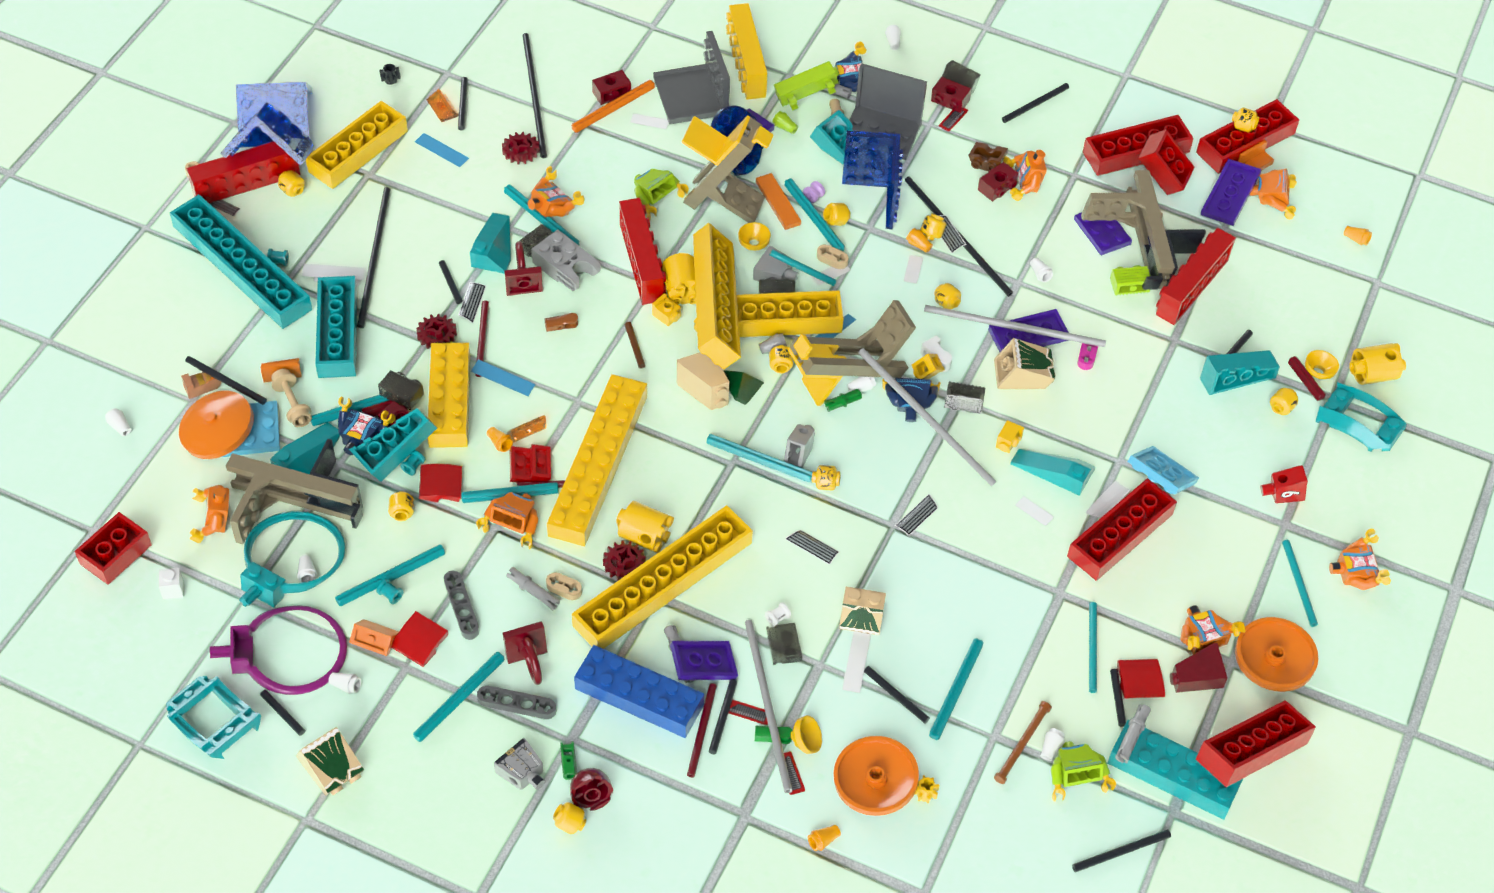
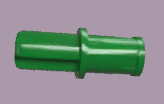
(843, 400)

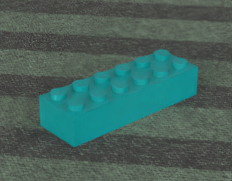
(336, 327)
(1175, 772)

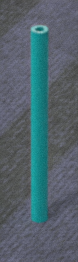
(1300, 583)
(1092, 647)

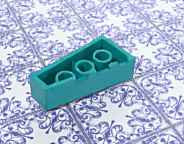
(1237, 370)
(393, 444)

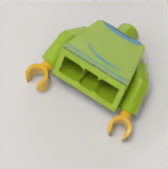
(654, 186)
(1078, 766)

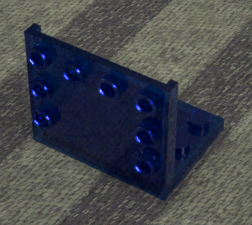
(287, 97)
(278, 129)
(874, 161)

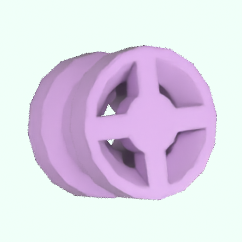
(814, 191)

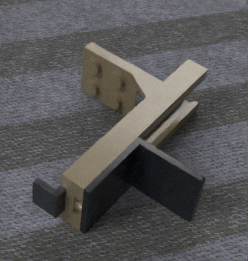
(1156, 243)
(270, 483)

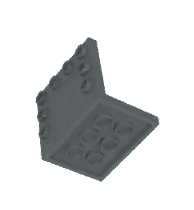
(697, 88)
(889, 104)

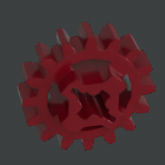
(522, 148)
(436, 330)
(624, 559)

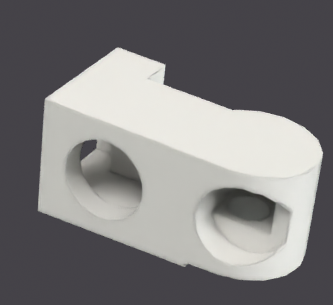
(932, 346)

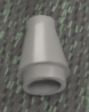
(773, 341)

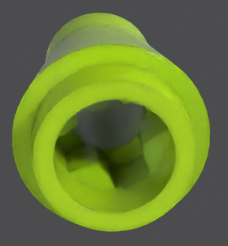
(784, 122)

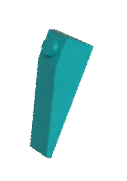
(831, 135)
(492, 245)
(304, 451)
(1062, 471)

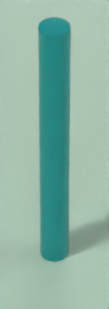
(802, 267)

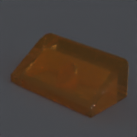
(442, 106)
(527, 429)

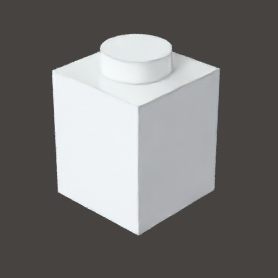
(171, 583)

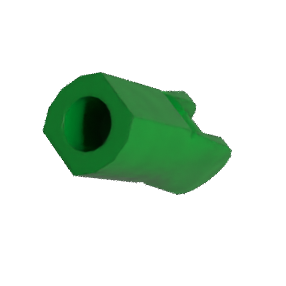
(762, 734)
(569, 766)

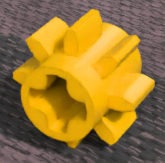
(927, 789)

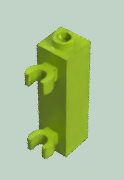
(807, 83)

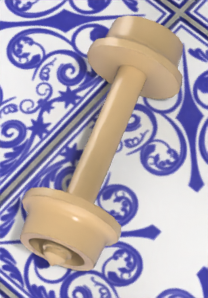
(299, 414)

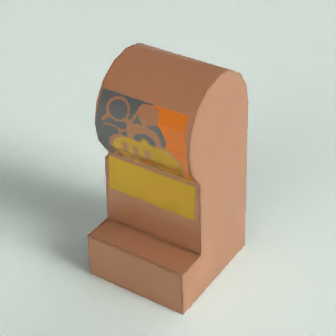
(199, 384)

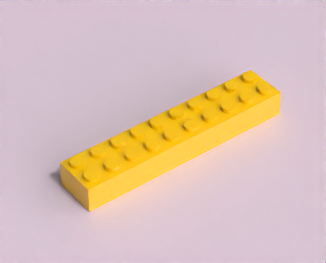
(716, 296)
(597, 460)
(662, 578)

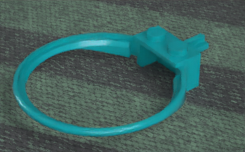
(269, 587)

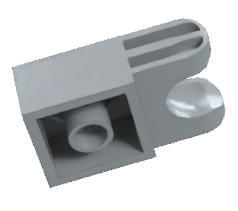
(564, 259)

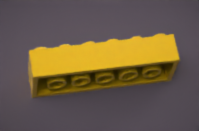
(746, 51)
(356, 144)
(790, 313)
(449, 394)

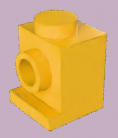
(666, 310)
(927, 366)
(1009, 436)

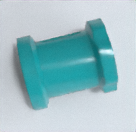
(278, 256)
(412, 463)
(390, 591)

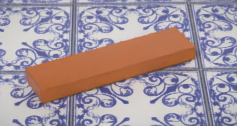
(778, 201)

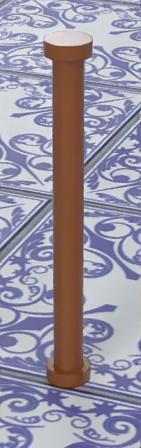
(1044, 707)

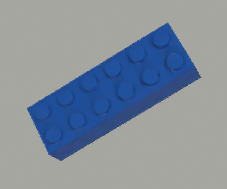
(639, 691)

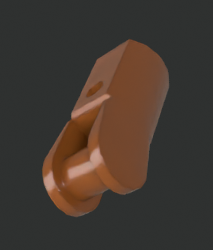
(561, 322)

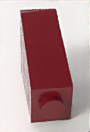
(1200, 671)

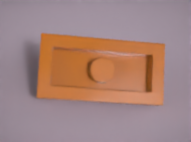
(1257, 156)
(269, 368)
(373, 636)

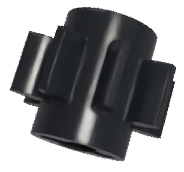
(390, 74)

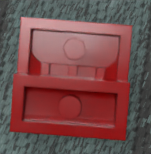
(530, 463)
(440, 482)
(419, 639)
(1141, 678)

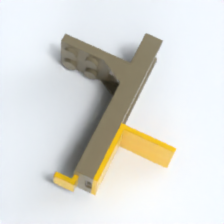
(723, 156)
(824, 370)

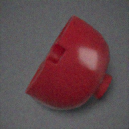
(591, 789)

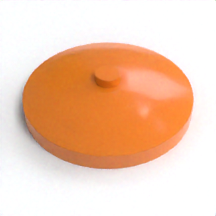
(216, 424)
(1276, 654)
(876, 775)

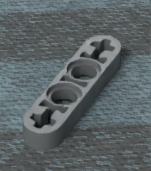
(458, 605)
(518, 699)

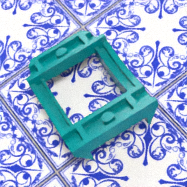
(1337, 404)
(227, 734)

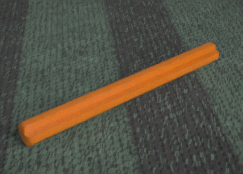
(612, 106)

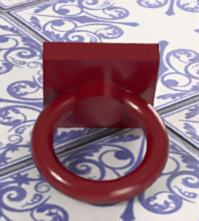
(523, 279)
(526, 644)

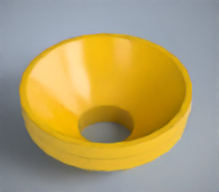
(754, 231)
(1323, 361)
(807, 735)

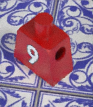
(1287, 485)

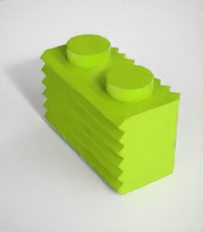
(1129, 279)

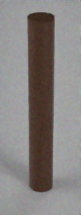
(634, 344)

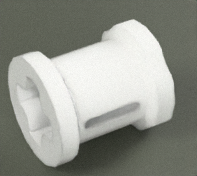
(778, 614)

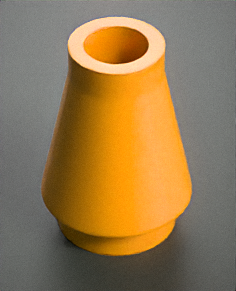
(1359, 235)
(919, 240)
(500, 439)
(823, 837)

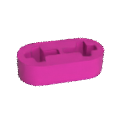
(1089, 354)

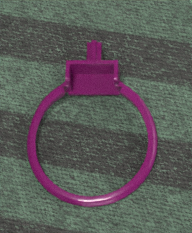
(241, 652)

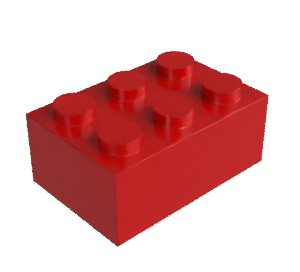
(1166, 162)
(113, 548)

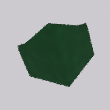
(742, 385)

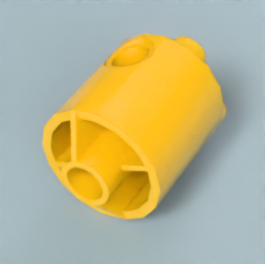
(680, 278)
(1377, 363)
(644, 526)

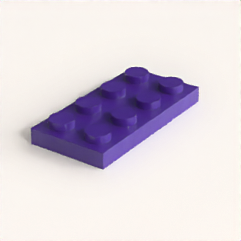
(1230, 192)
(1047, 319)

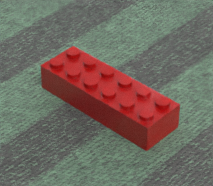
(1227, 142)
(1122, 147)
(240, 172)
(641, 250)
(1195, 276)
(1121, 529)
(1255, 743)

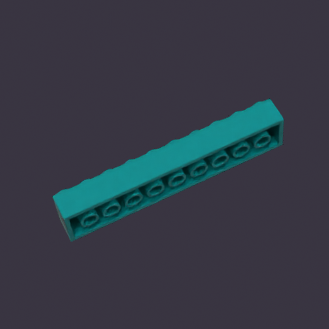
(241, 261)

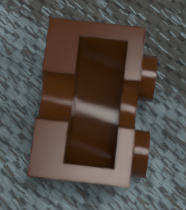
(986, 158)

